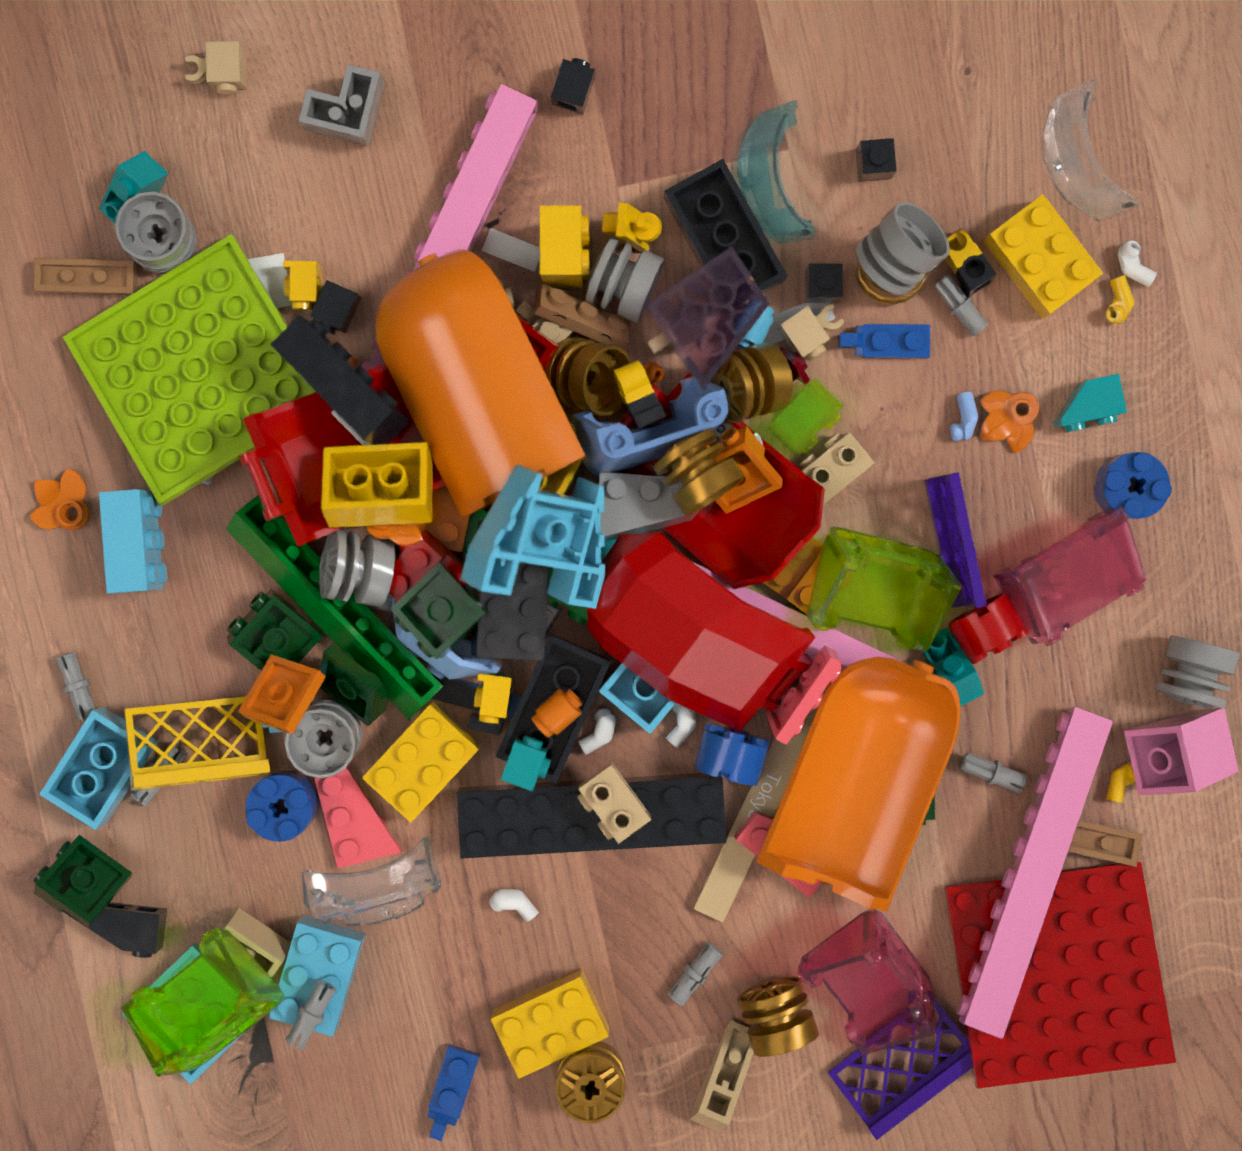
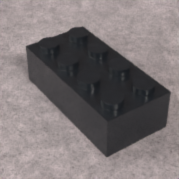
(716, 217)
(515, 621)
(566, 668)

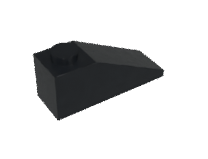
(131, 927)

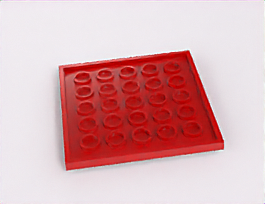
(1089, 988)

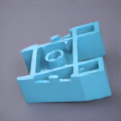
(541, 531)

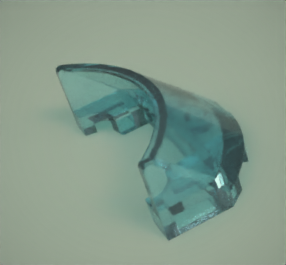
(761, 177)

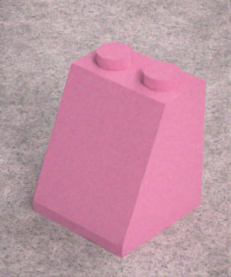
(1182, 752)

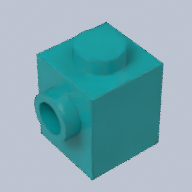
(526, 763)

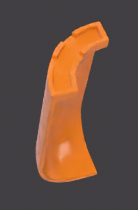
(471, 378)
(865, 779)

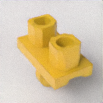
(632, 226)

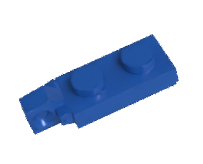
(888, 341)
(451, 1088)

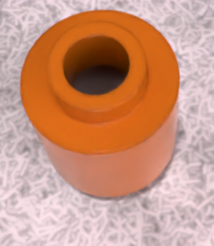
(557, 712)

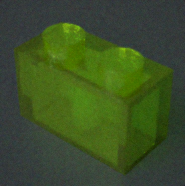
(806, 417)

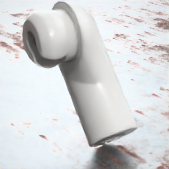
(1130, 264)
(685, 725)
(602, 733)
(513, 900)

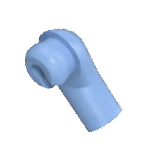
(969, 418)

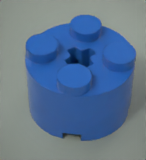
(1151, 483)
(731, 754)
(264, 814)

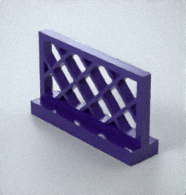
(955, 537)
(914, 1094)

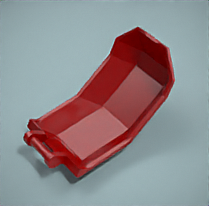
(292, 446)
(758, 537)
(693, 633)

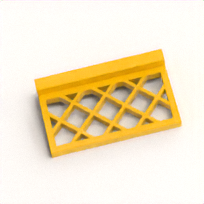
(199, 771)

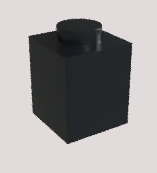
(573, 85)
(876, 159)
(823, 283)
(335, 307)

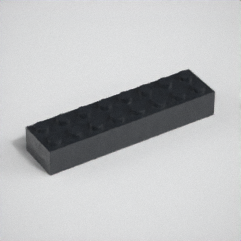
(553, 820)

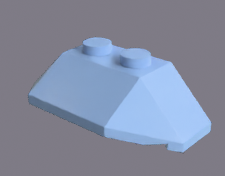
(455, 664)

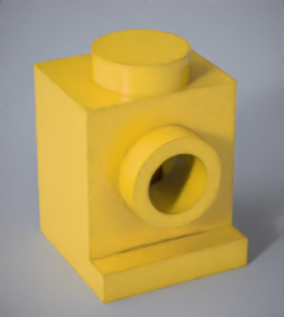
(303, 284)
(493, 697)

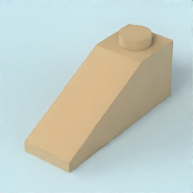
(724, 1079)

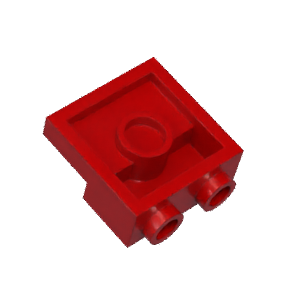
(418, 561)

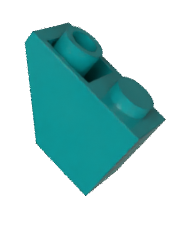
(132, 177)
(1093, 400)
(954, 666)

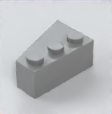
(638, 504)

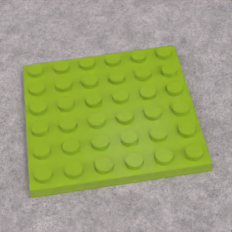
(188, 366)

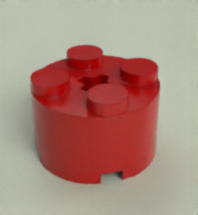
(988, 628)

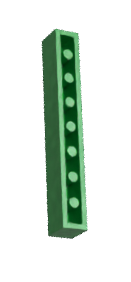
(346, 623)

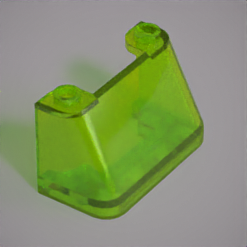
(882, 587)
(202, 1006)

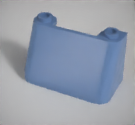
(616, 448)

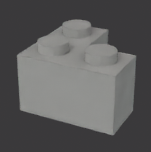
(349, 115)

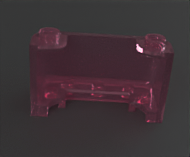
(1075, 576)
(874, 982)

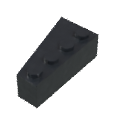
(339, 382)

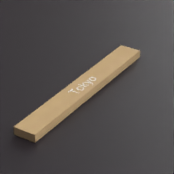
(734, 858)

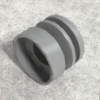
(141, 222)
(902, 248)
(624, 279)
(356, 567)
(1197, 672)
(324, 757)

